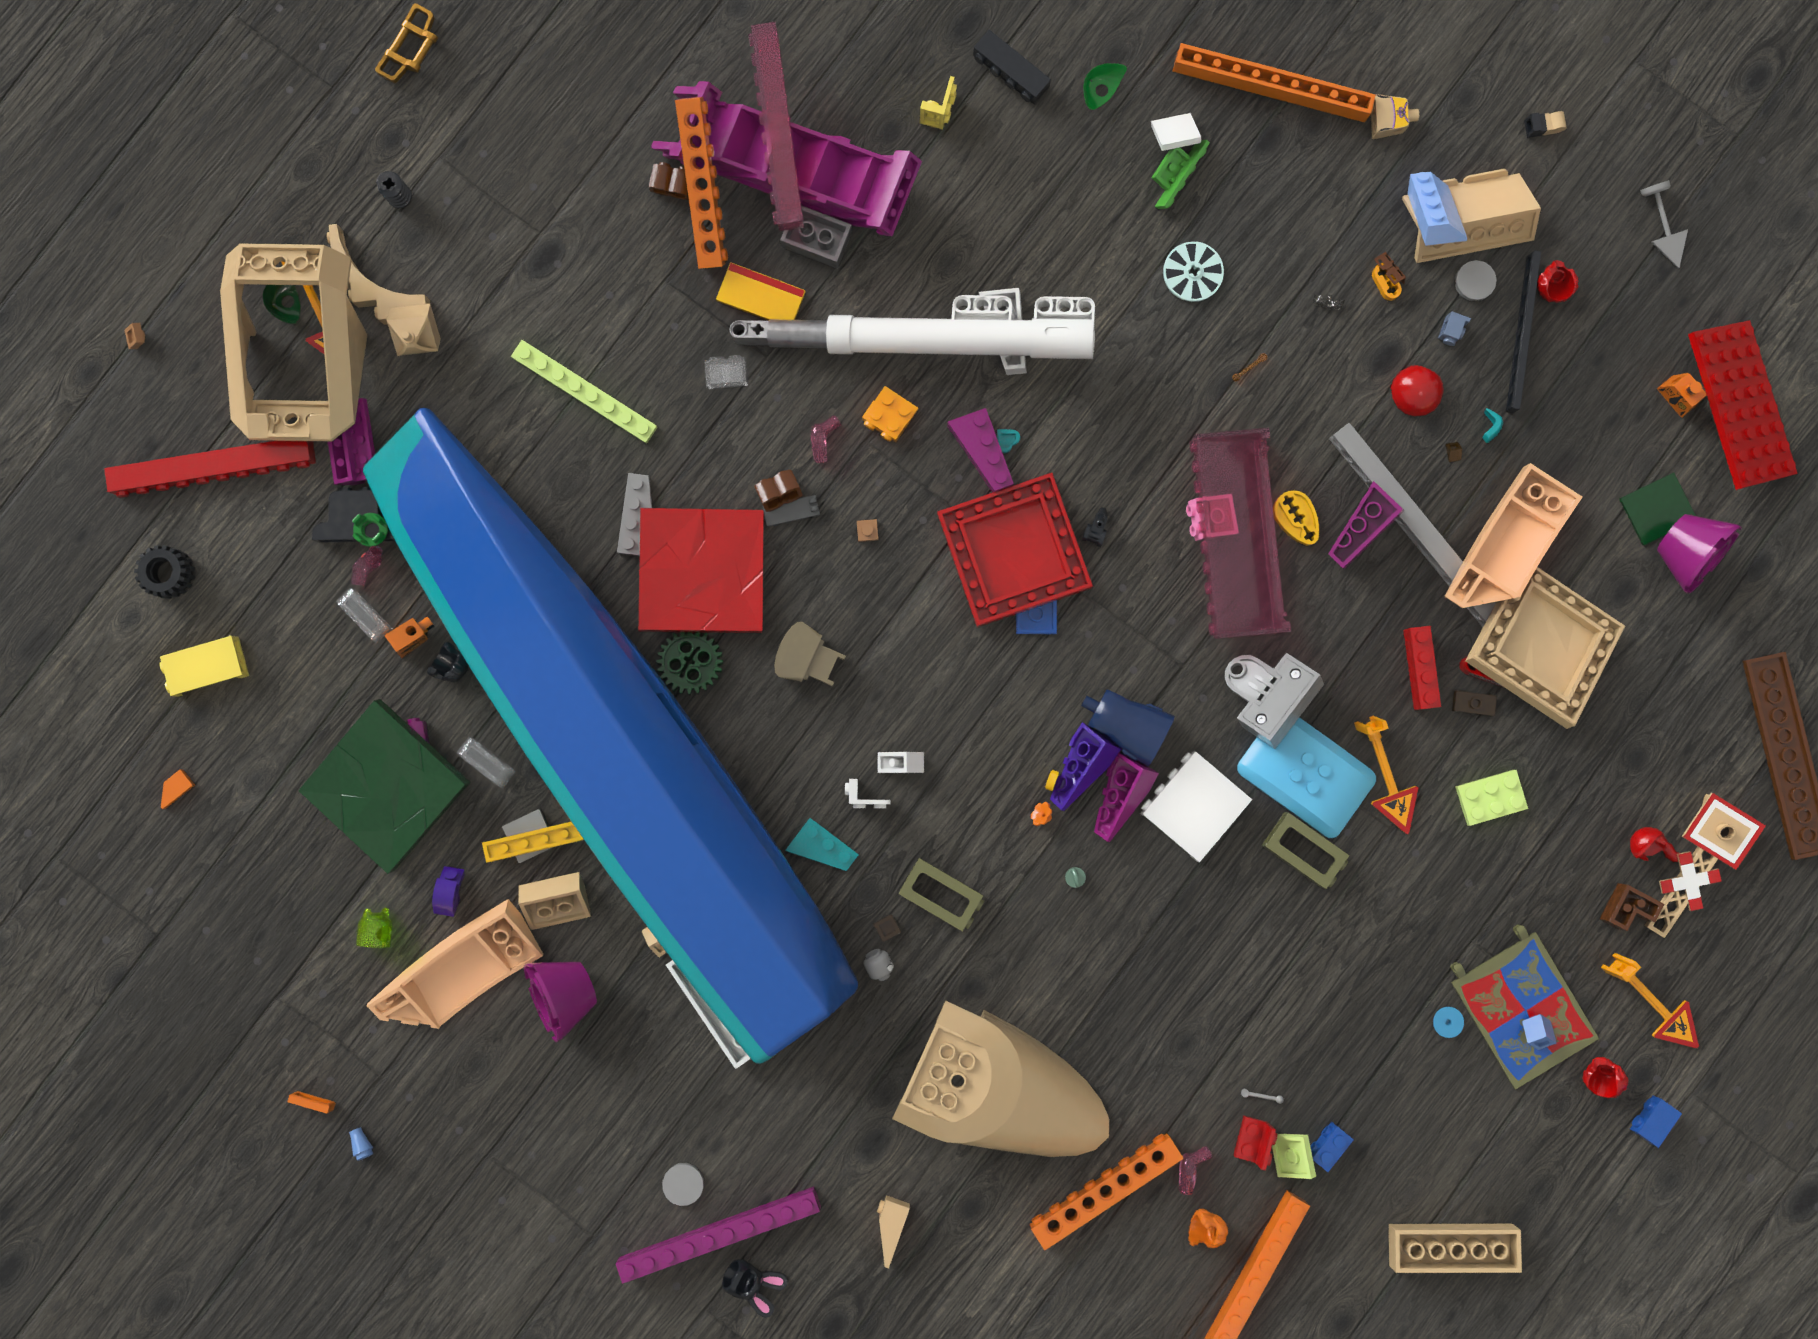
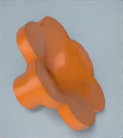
(1041, 814)

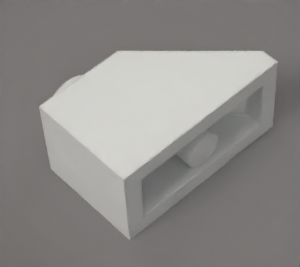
(900, 762)

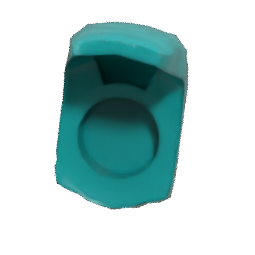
(1497, 425)

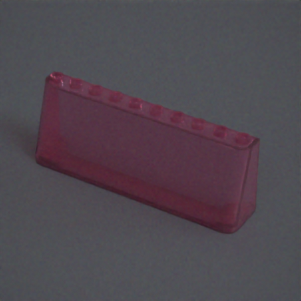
(1238, 534)

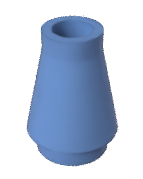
(360, 1144)

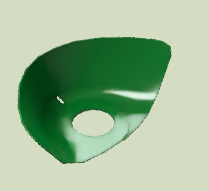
(1105, 74)

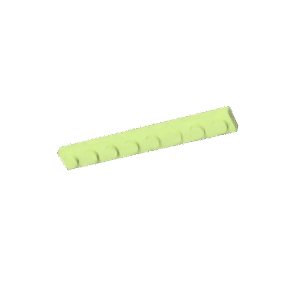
(584, 391)

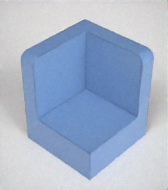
(1539, 1032)

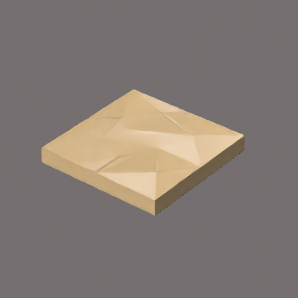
(1547, 647)

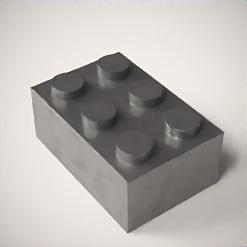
(820, 239)

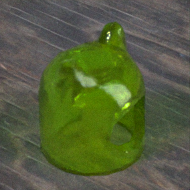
(374, 929)

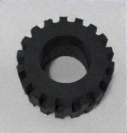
(148, 572)

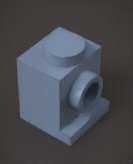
(1453, 328)

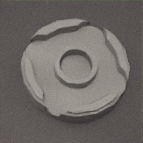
(1475, 280)
(683, 1184)

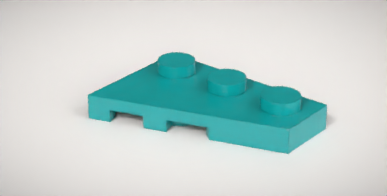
(822, 846)

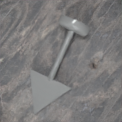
(1671, 245)

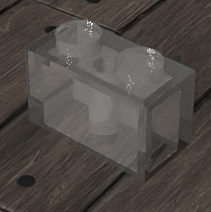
(726, 372)

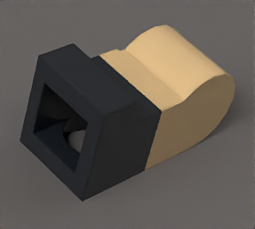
(1545, 124)

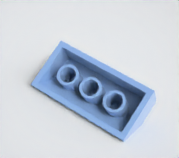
(1435, 210)

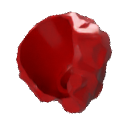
(1557, 282)
(1605, 1078)

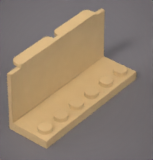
(1493, 211)

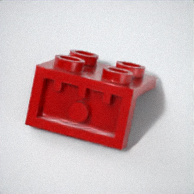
(1255, 1142)

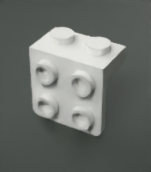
(852, 790)

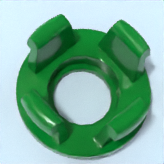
(360, 523)

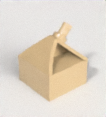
(413, 329)

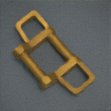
(406, 64)

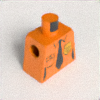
(1682, 393)
(401, 639)

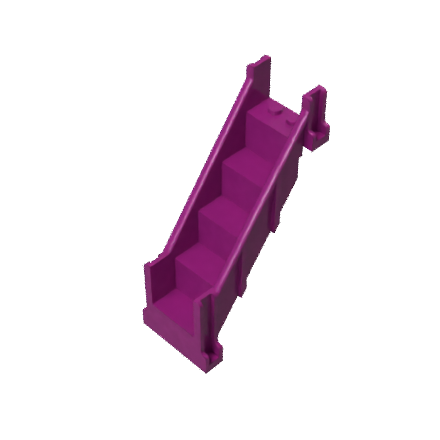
(831, 172)

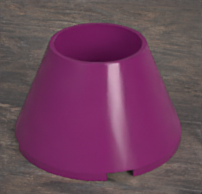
(1696, 548)
(560, 994)

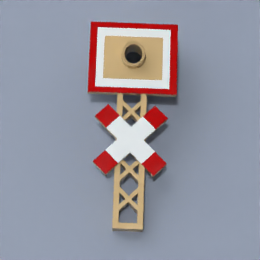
(1705, 834)

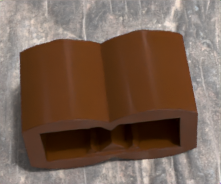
(668, 181)
(778, 490)

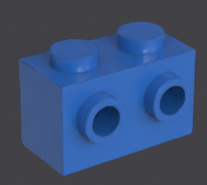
(1655, 1121)
(1330, 1146)

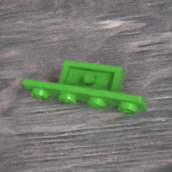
(1174, 171)

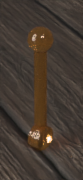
(1262, 357)

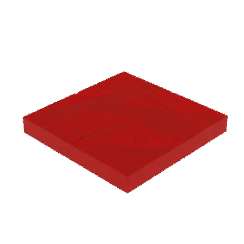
(1014, 550)
(701, 570)

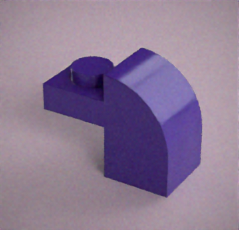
(446, 891)

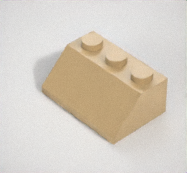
(554, 901)

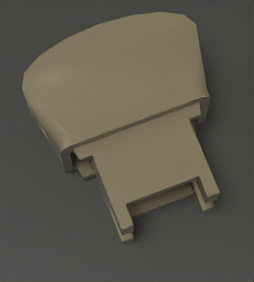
(804, 656)

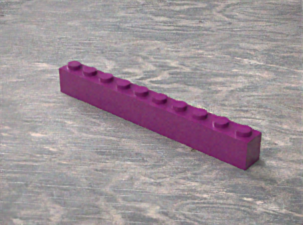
(718, 1235)

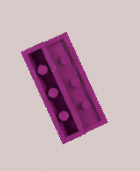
(352, 449)

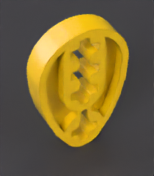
(1305, 509)

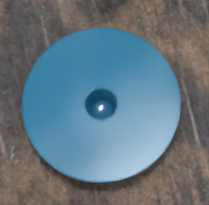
(1448, 1022)

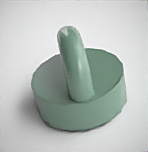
(1075, 877)

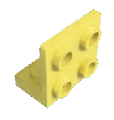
(936, 115)

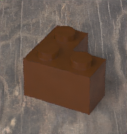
(1626, 904)

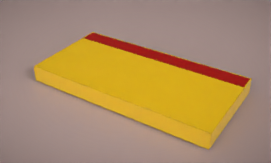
(759, 294)

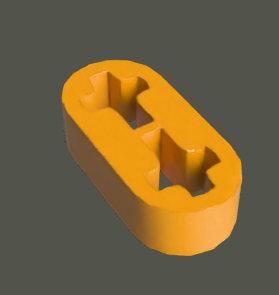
(1381, 283)

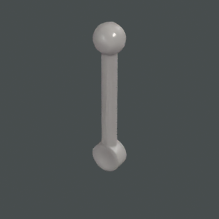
(1245, 1093)

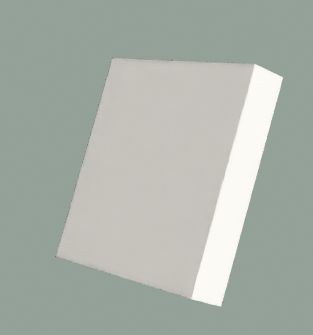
(1176, 131)

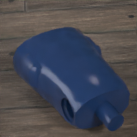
(1129, 724)

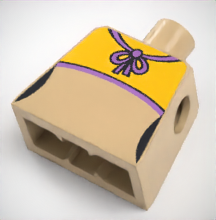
(1391, 116)

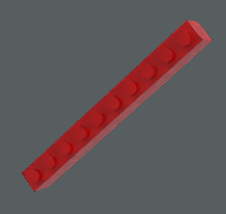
(208, 466)

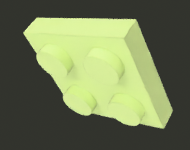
(1293, 1156)

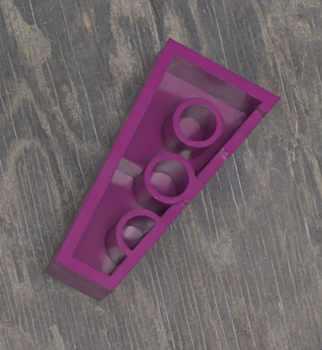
(979, 441)

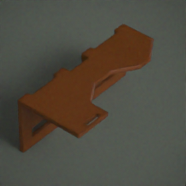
(1395, 271)

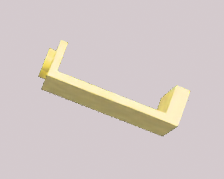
(203, 665)

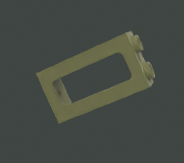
(1273, 845)
(974, 896)

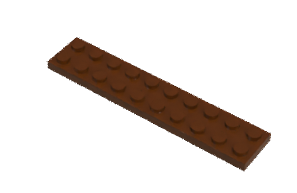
(1786, 750)

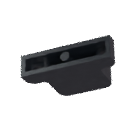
(342, 510)

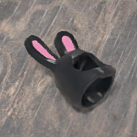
(745, 1281)

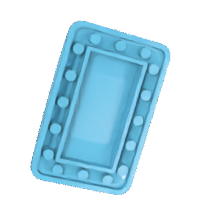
(1309, 777)

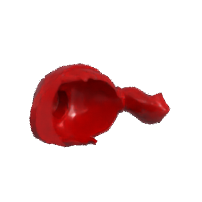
(1649, 842)

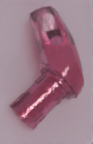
(818, 438)
(366, 564)
(1188, 1171)

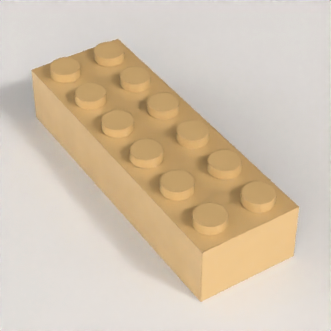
(1455, 1248)

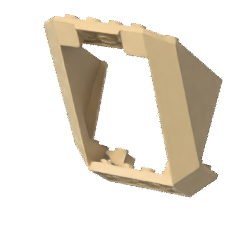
(342, 337)

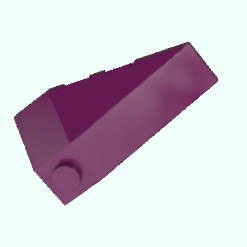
(1125, 790)

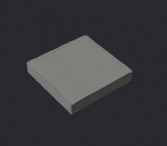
(529, 822)

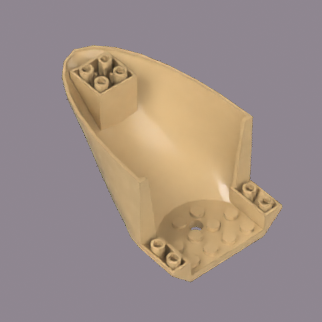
(1012, 1092)

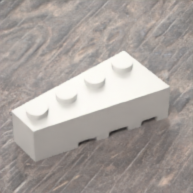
(1011, 364)

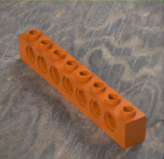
(705, 257)
(1084, 1213)

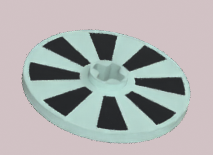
(1186, 285)

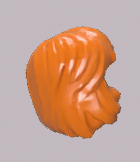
(1207, 1229)

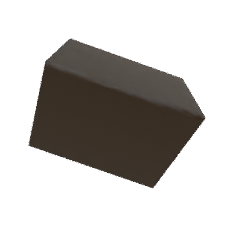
(1454, 451)

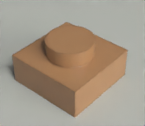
(134, 335)
(867, 530)

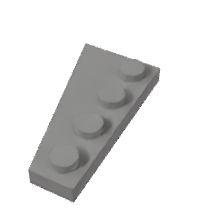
(636, 497)

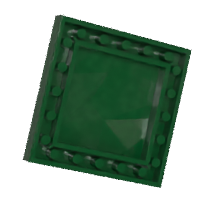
(384, 786)

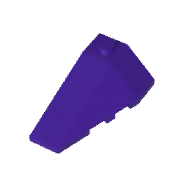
(1087, 760)

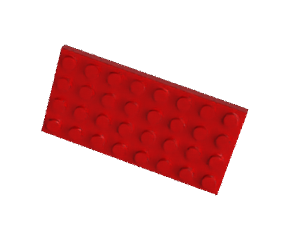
(1742, 404)

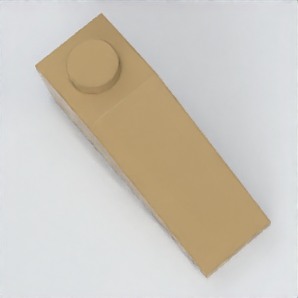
(891, 1220)

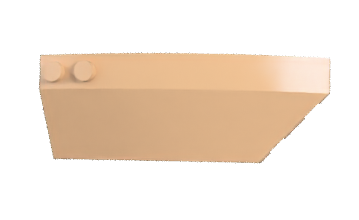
(1513, 539)
(459, 969)

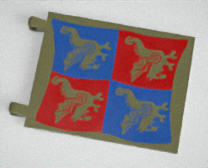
(1513, 989)

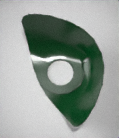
(274, 294)

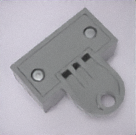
(1273, 695)

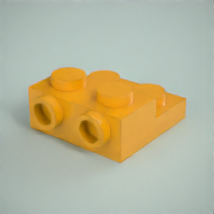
(889, 414)

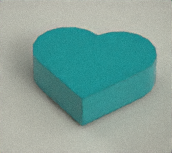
(1007, 439)

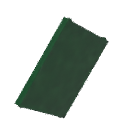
(1656, 508)

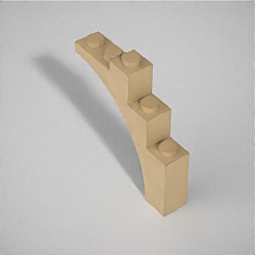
(366, 293)

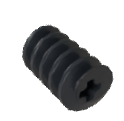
(394, 189)

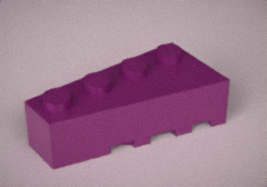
(1369, 520)

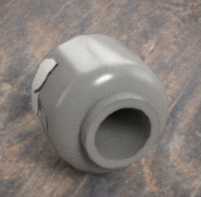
(878, 964)

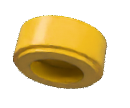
(1051, 780)

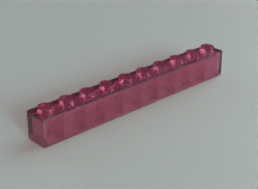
(777, 126)

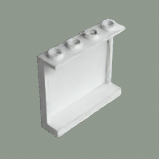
(1195, 805)

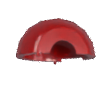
(1417, 390)

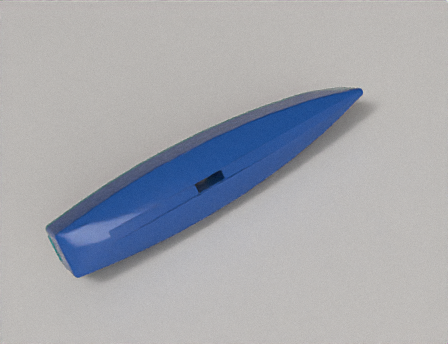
(612, 745)

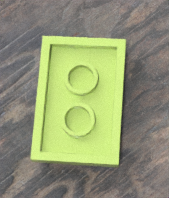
(1491, 797)

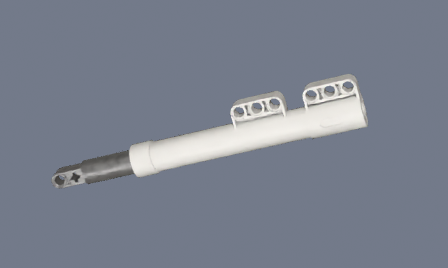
(967, 333)

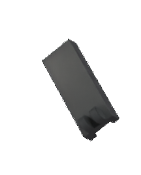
(789, 512)

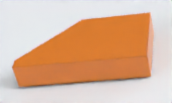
(175, 787)

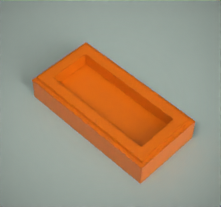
(311, 1102)

